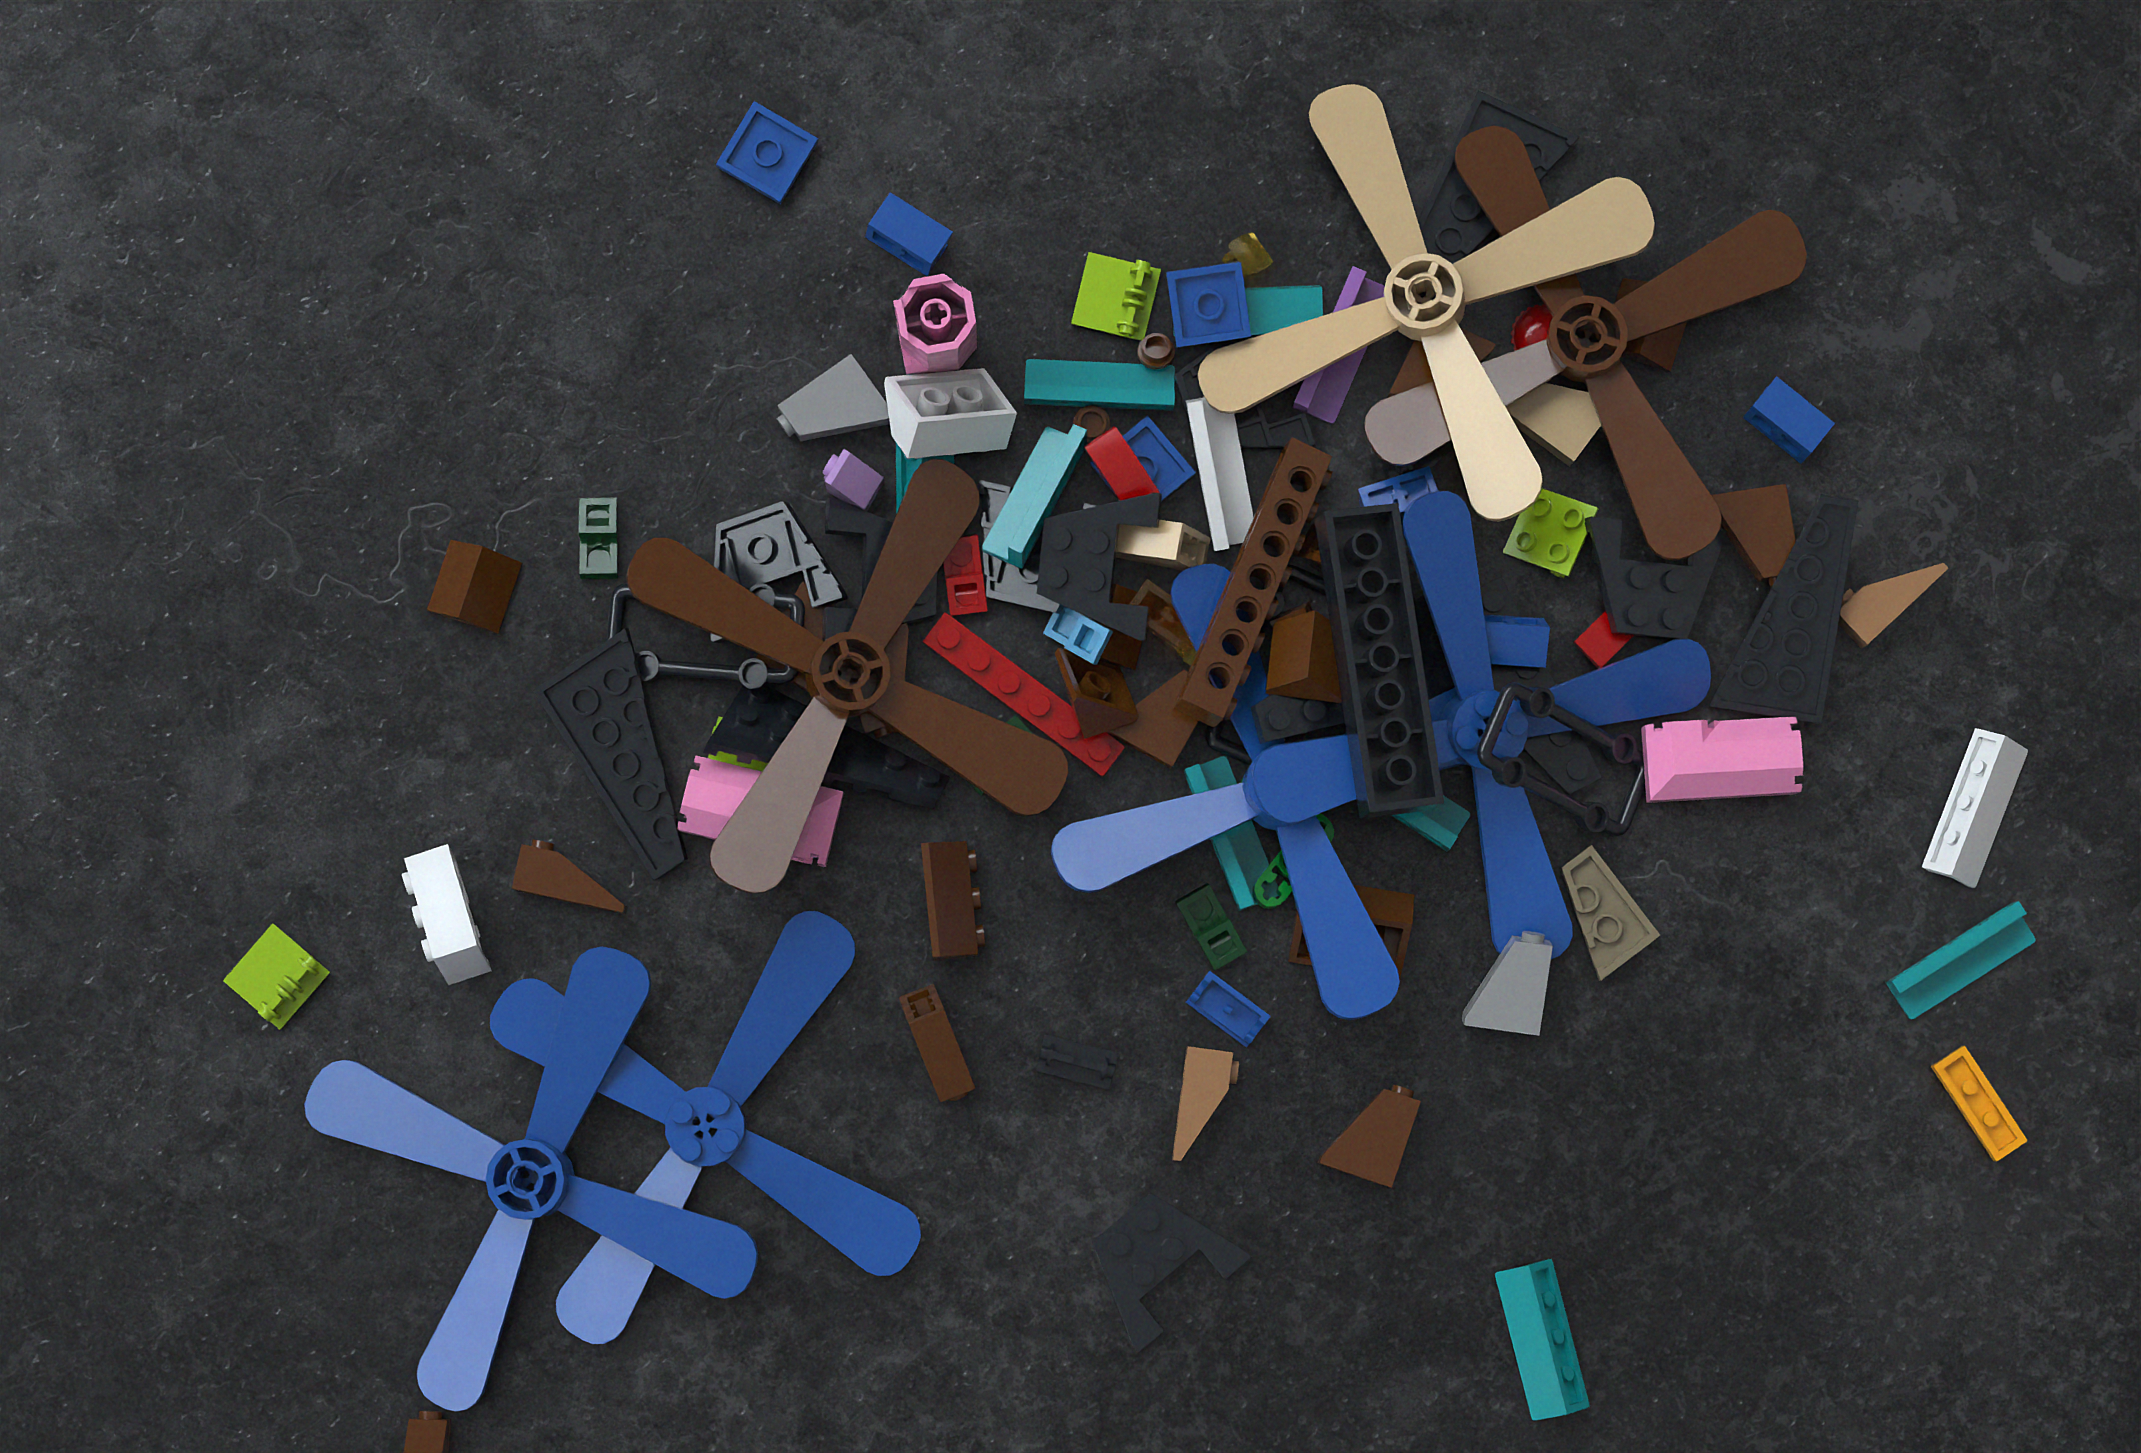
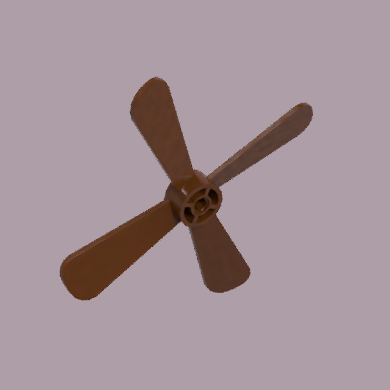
(1664, 489)
(997, 758)

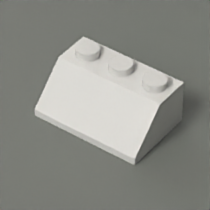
(948, 413)

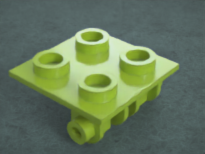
(1116, 296)
(1550, 533)
(276, 976)

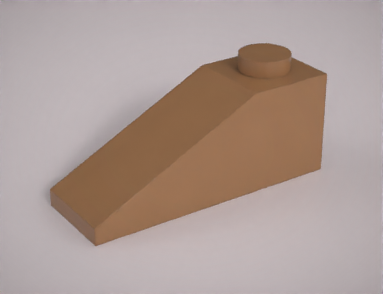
(1878, 604)
(1203, 1087)

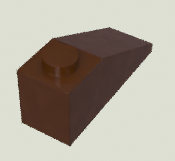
(553, 876)

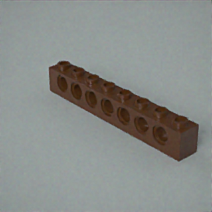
(1198, 697)

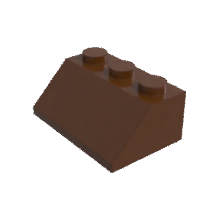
(951, 899)
(1390, 914)

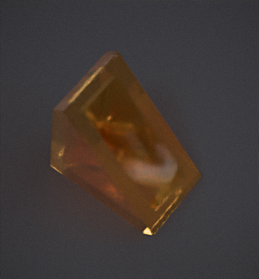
(1162, 616)

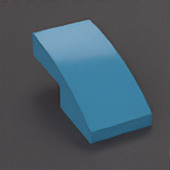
(1079, 634)

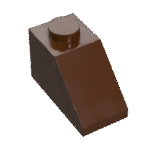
(428, 1433)

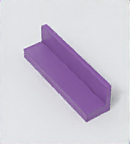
(1326, 390)

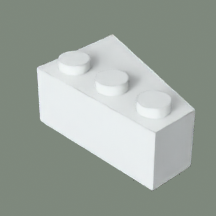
(444, 915)

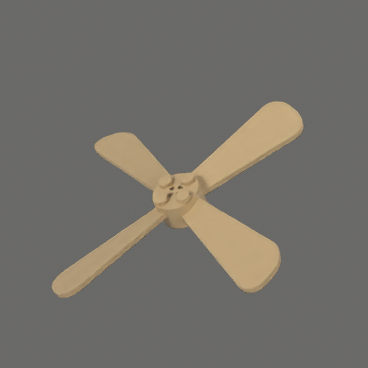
(1578, 235)

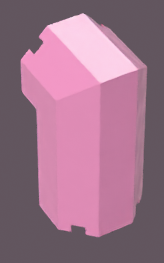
(935, 325)
(1721, 759)
(719, 789)

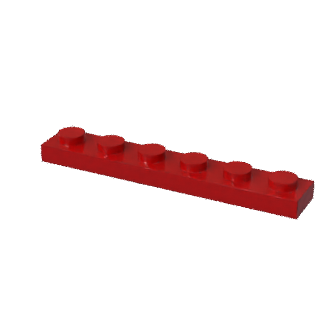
(1020, 693)

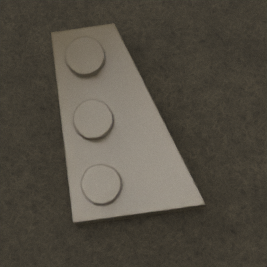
(1606, 913)

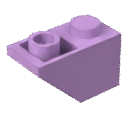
(852, 480)

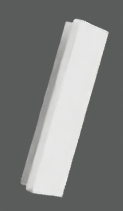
(1220, 473)
(1975, 807)

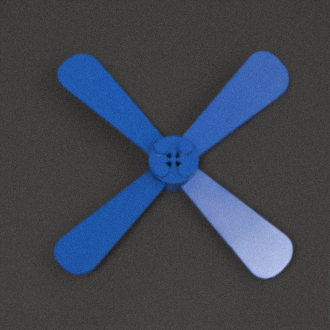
(1521, 888)
(1343, 944)
(795, 982)
(594, 1020)

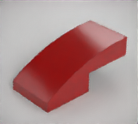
(1119, 465)
(965, 577)
(1599, 643)

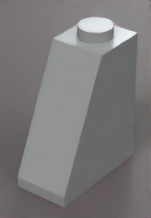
(834, 404)
(1514, 988)

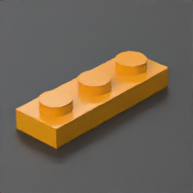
(1979, 1103)

